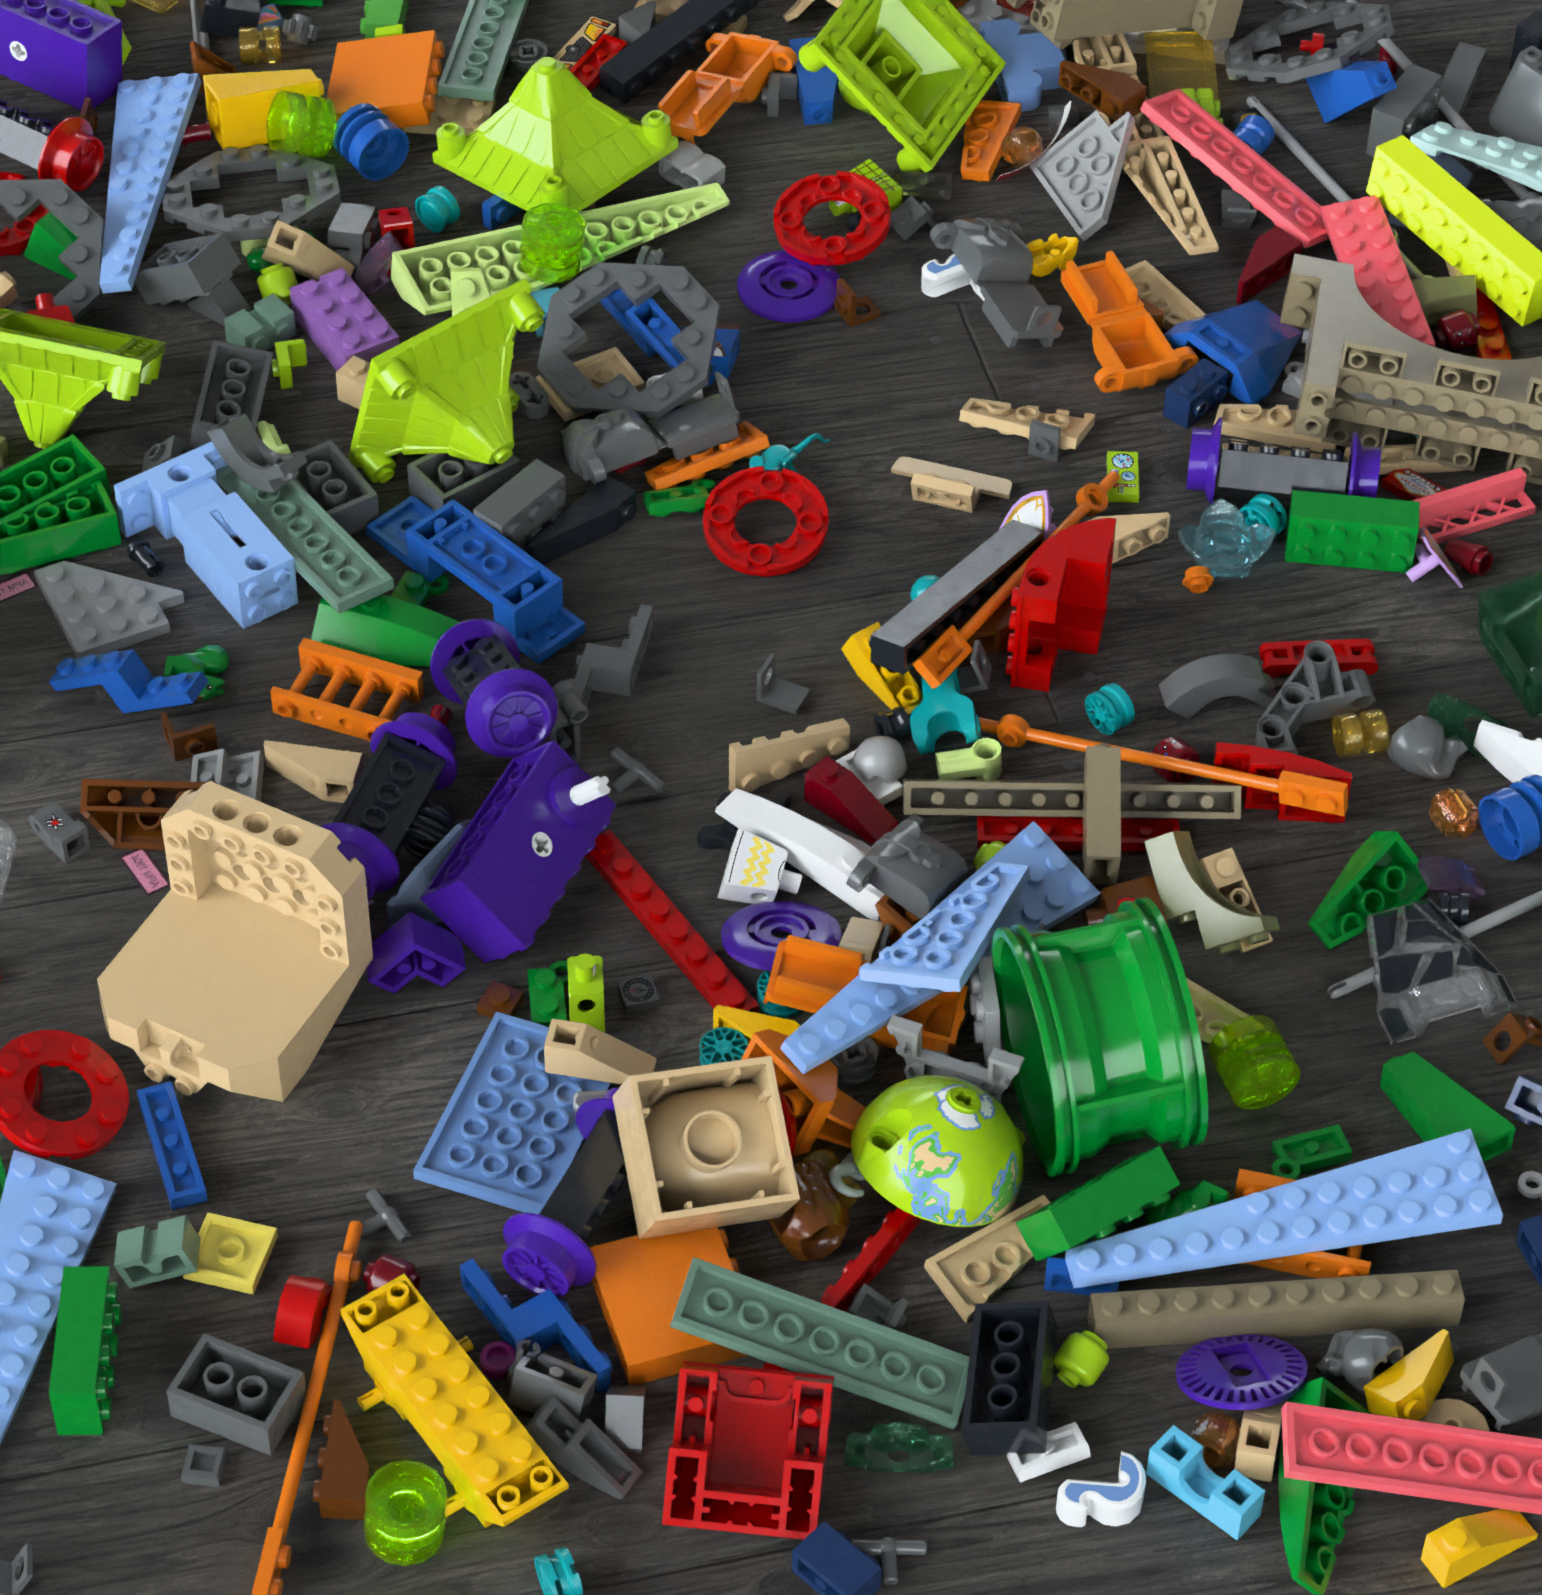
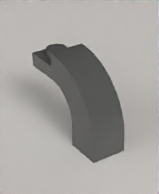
(251, 458)
(1213, 678)

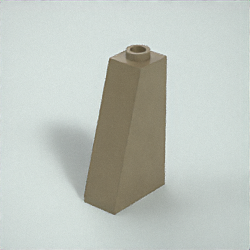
(1102, 815)

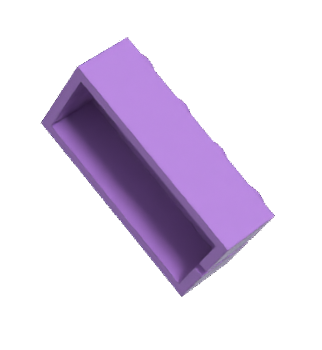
(341, 319)

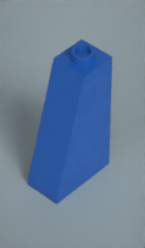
(1350, 87)
(815, 90)

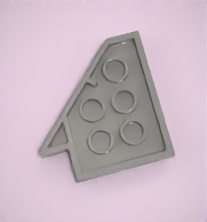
(1085, 170)
(103, 608)

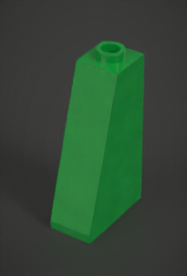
(1441, 1107)

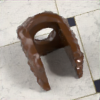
(804, 1224)

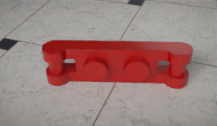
(1350, 655)

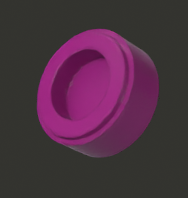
(496, 1359)

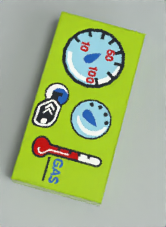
(1127, 467)

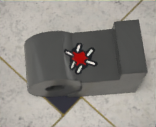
(58, 829)

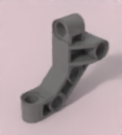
(1318, 695)

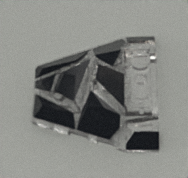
(1429, 971)

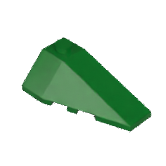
(1375, 879)

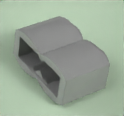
(691, 167)

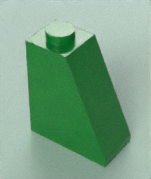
(48, 242)

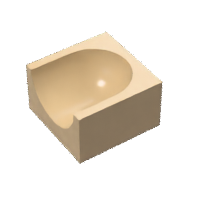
(705, 1147)

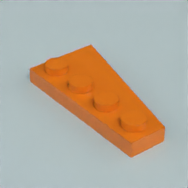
(984, 135)
(746, 445)

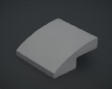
(239, 772)

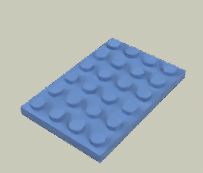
(507, 1122)

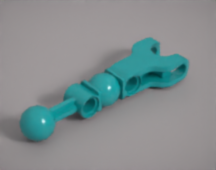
(944, 706)

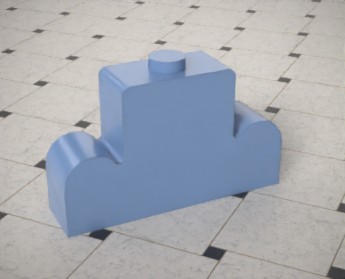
(1029, 59)

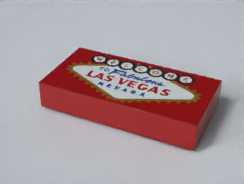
(1409, 484)

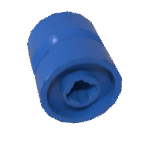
(1255, 132)

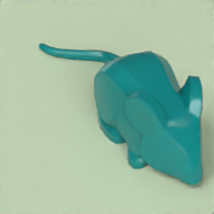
(781, 457)

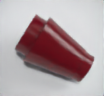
(1471, 557)

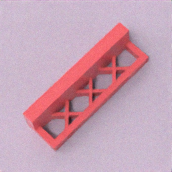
(1468, 499)

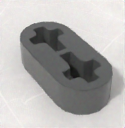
(534, 392)

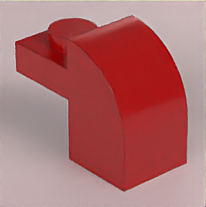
(301, 1311)

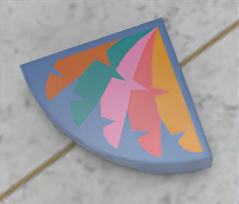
(269, 17)

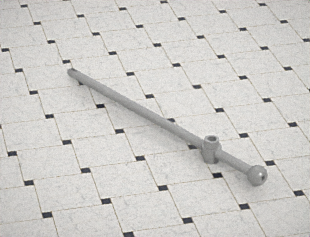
(1449, 112)
(1325, 179)
(1470, 929)

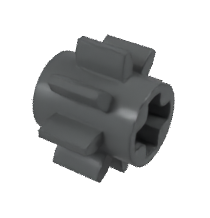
(300, 30)

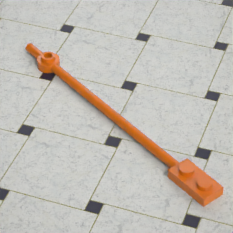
(951, 645)
(1293, 788)
(275, 1551)

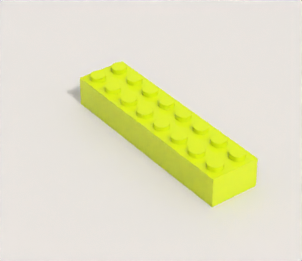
(1459, 227)

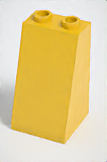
(241, 102)

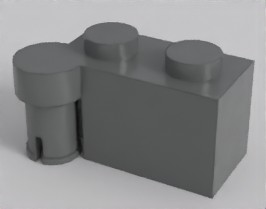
(353, 231)
(569, 714)
(540, 1378)

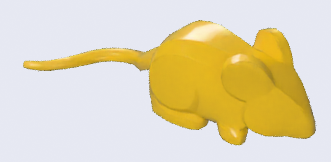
(1052, 254)

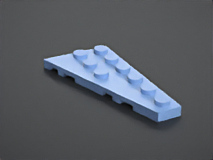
(950, 942)

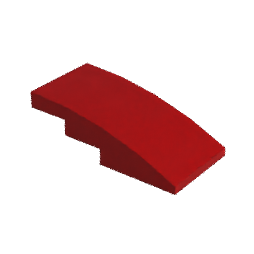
(1270, 764)

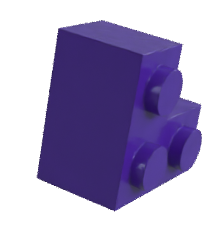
(415, 949)

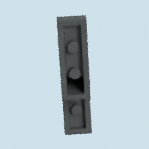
(614, 668)

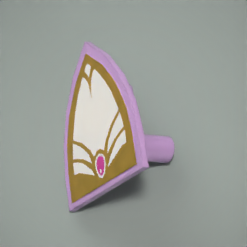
(1033, 510)
(1428, 561)

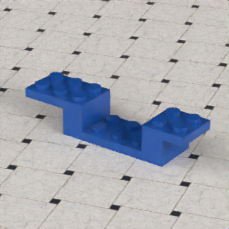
(453, 539)

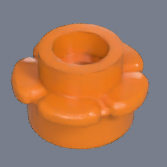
(1198, 579)

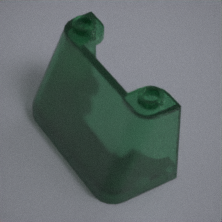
(1512, 636)

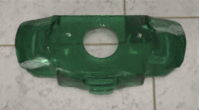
(1451, 715)
(872, 1449)

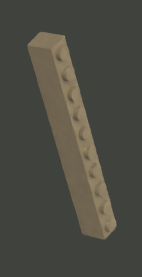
(1066, 798)
(1277, 1308)

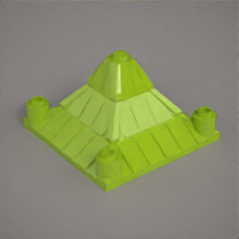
(909, 67)
(554, 143)
(63, 365)
(446, 388)

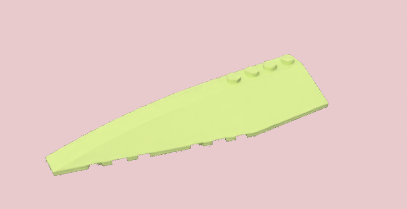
(424, 271)

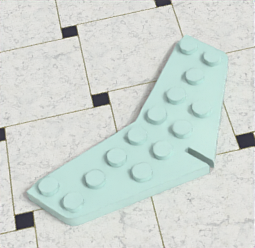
(1501, 155)

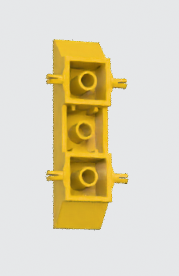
(450, 1404)

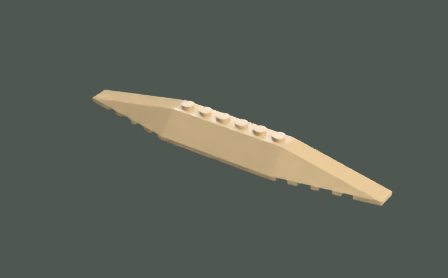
(1150, 155)

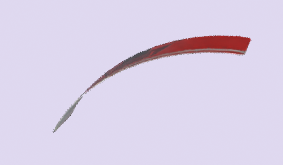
(1065, 115)

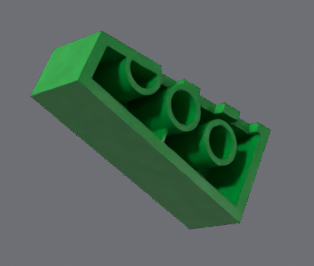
(59, 530)

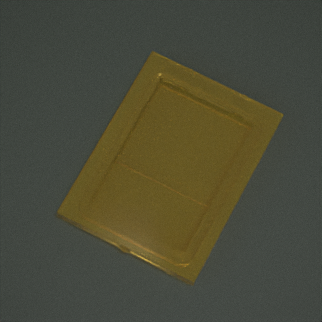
(1179, 62)

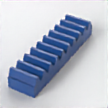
(171, 1146)

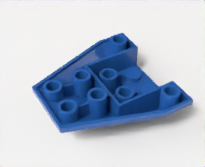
(1245, 342)

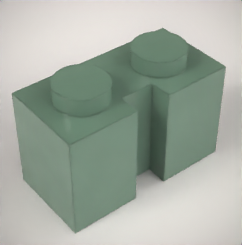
(261, 327)
(157, 1254)

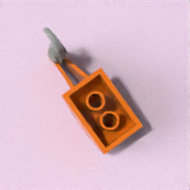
(817, 1105)

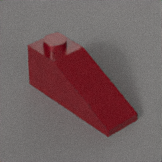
(1267, 262)
(846, 800)

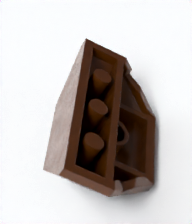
(131, 810)

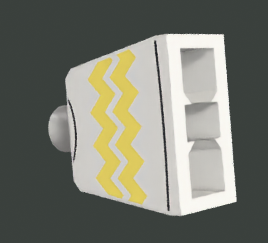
(756, 871)

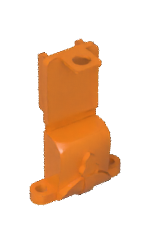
(731, 74)
(1123, 331)
(812, 973)

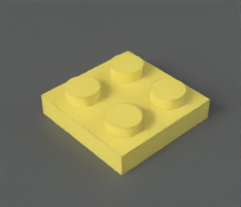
(233, 1253)

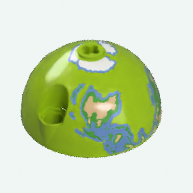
(954, 1153)

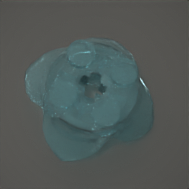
(1225, 541)

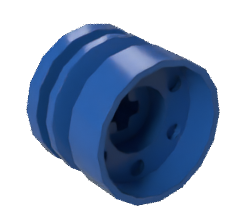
(370, 141)
(1513, 818)

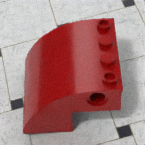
(1060, 601)
(748, 1450)

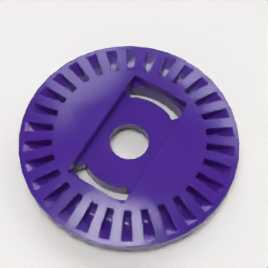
(807, 301)
(750, 930)
(1275, 1365)

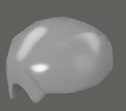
(881, 757)

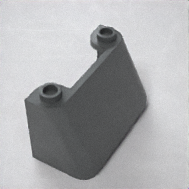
(1519, 103)

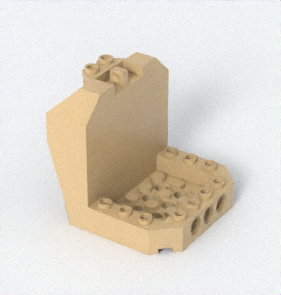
(243, 952)

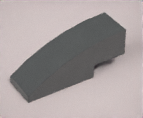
(1461, 76)
(582, 1449)

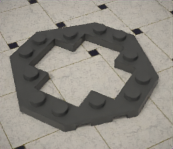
(1240, 55)
(240, 227)
(82, 256)
(638, 283)

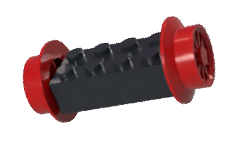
(60, 152)

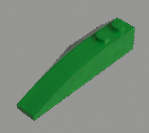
(383, 630)
(1314, 1510)

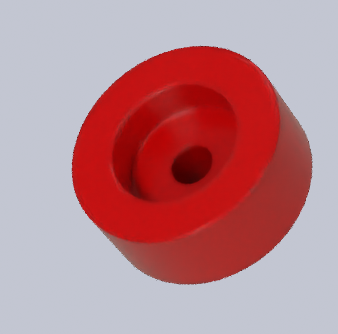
(1314, 45)

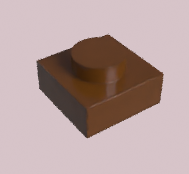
(500, 999)

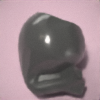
(1424, 750)
(1360, 1355)

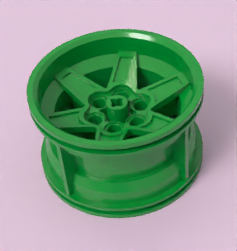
(1101, 1035)

